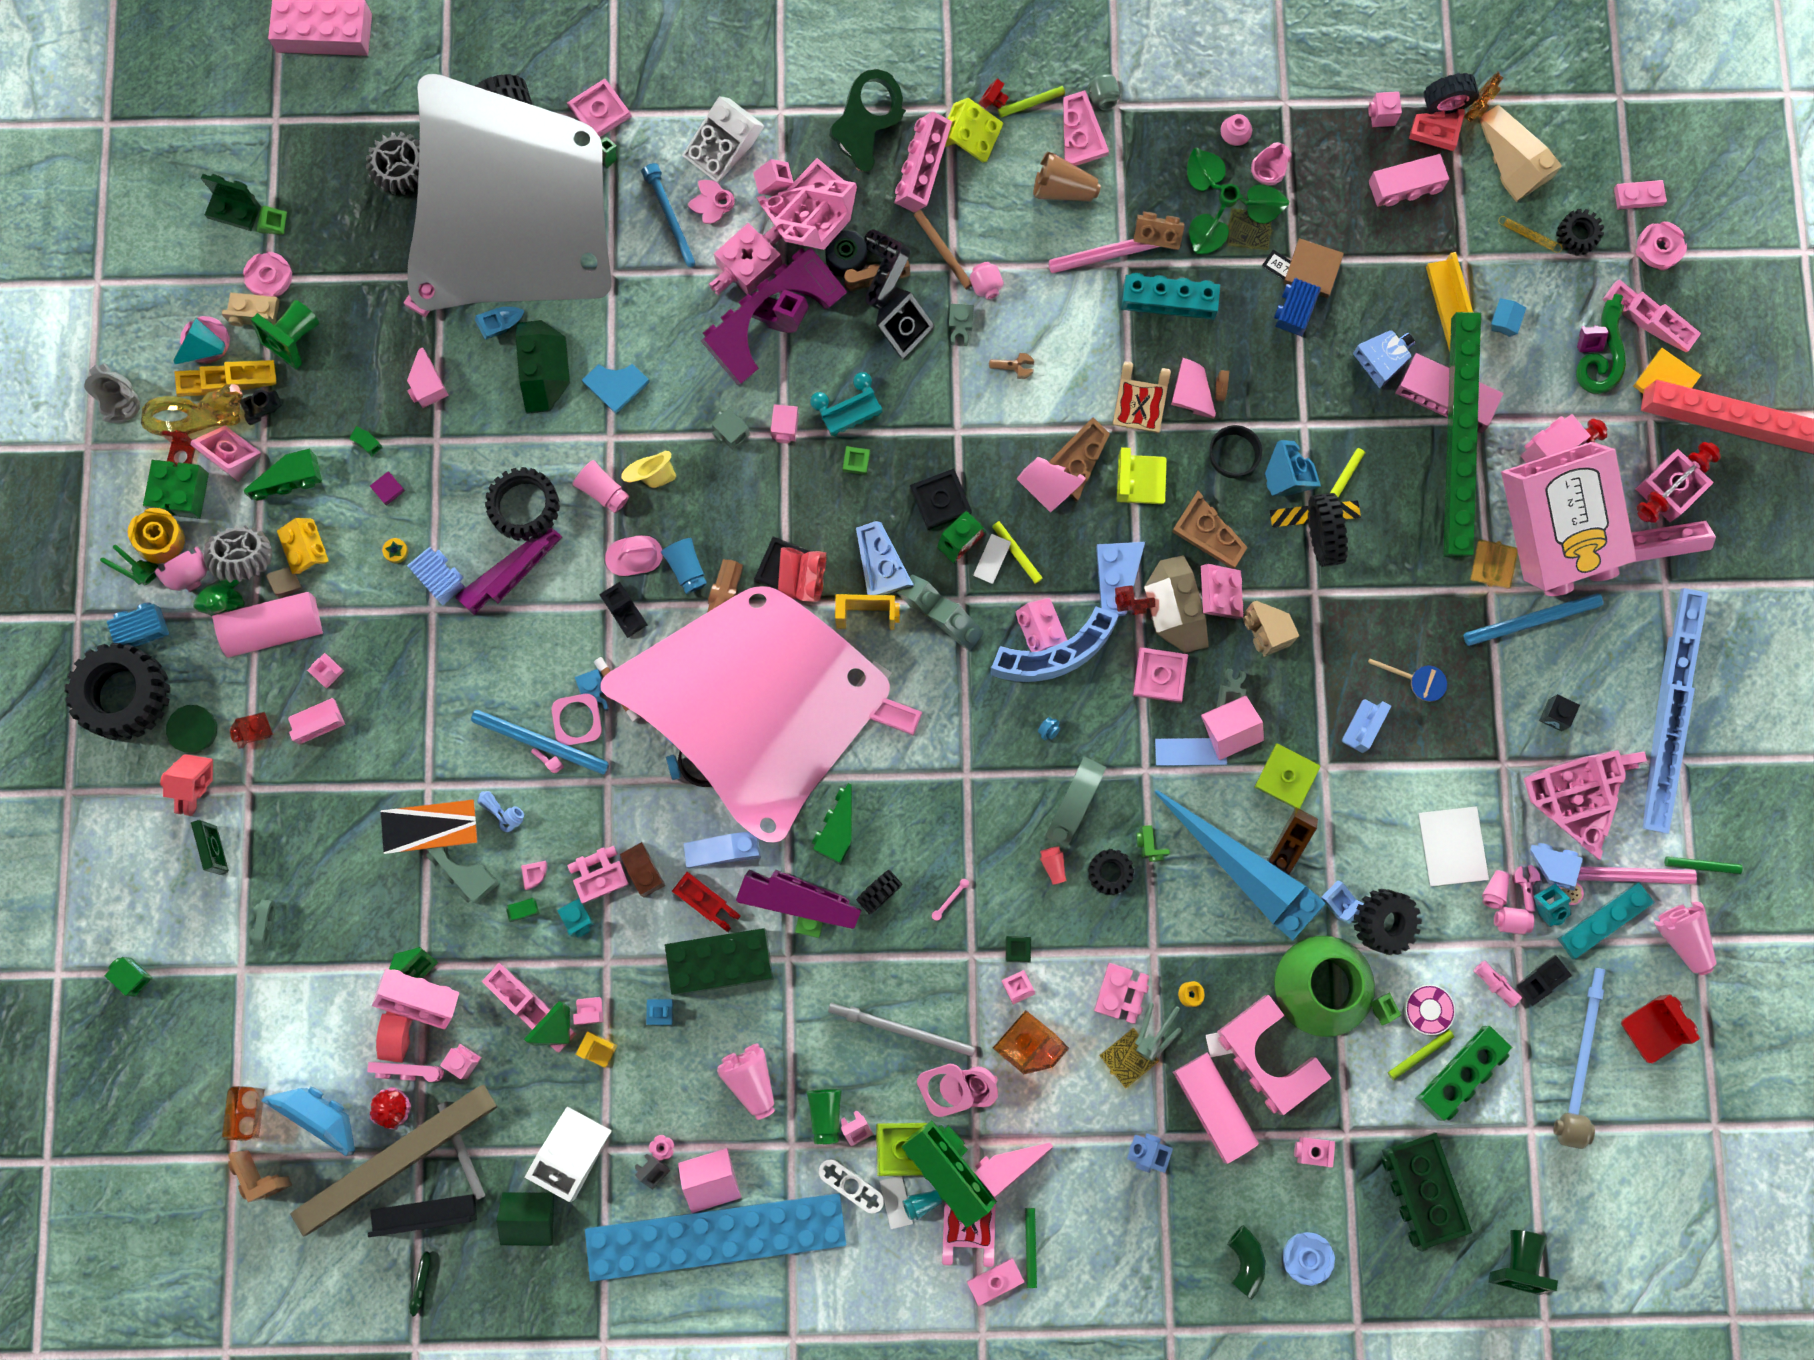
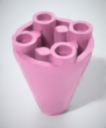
(749, 1080)

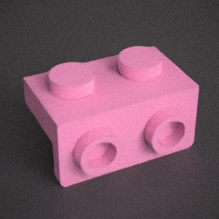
(1040, 625)

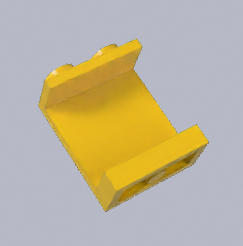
(865, 603)

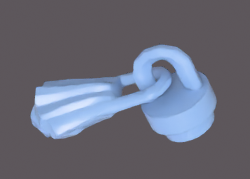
(512, 816)

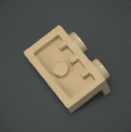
(245, 306)

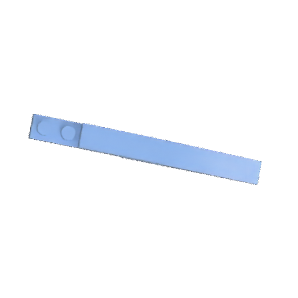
(1674, 710)

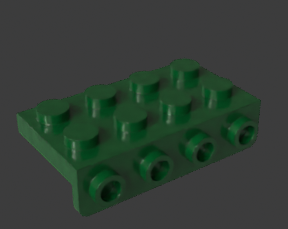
(1426, 1191)

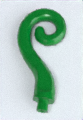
(1610, 319)

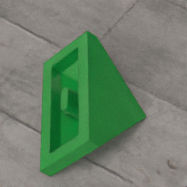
(413, 962)
(553, 1028)

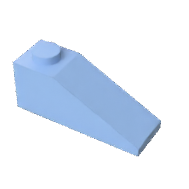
(722, 849)

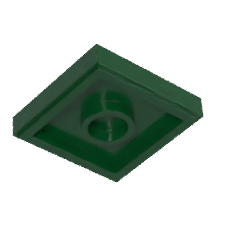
(209, 847)

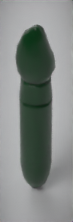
(420, 1282)

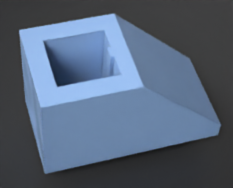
(1557, 866)

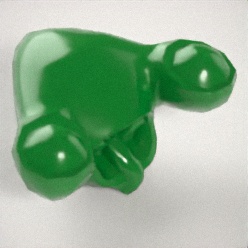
(218, 598)

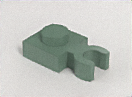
(960, 320)
(1232, 690)

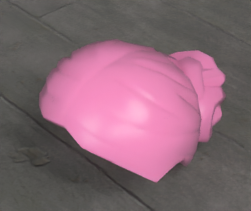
(1271, 164)

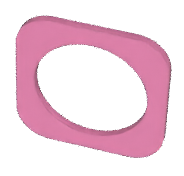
(596, 729)
(954, 1071)

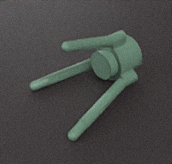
(1150, 1046)

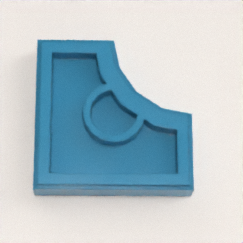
(615, 387)

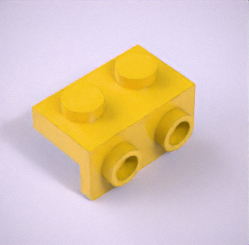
(302, 544)

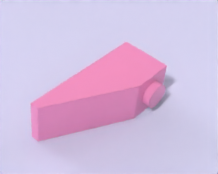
(1007, 1167)

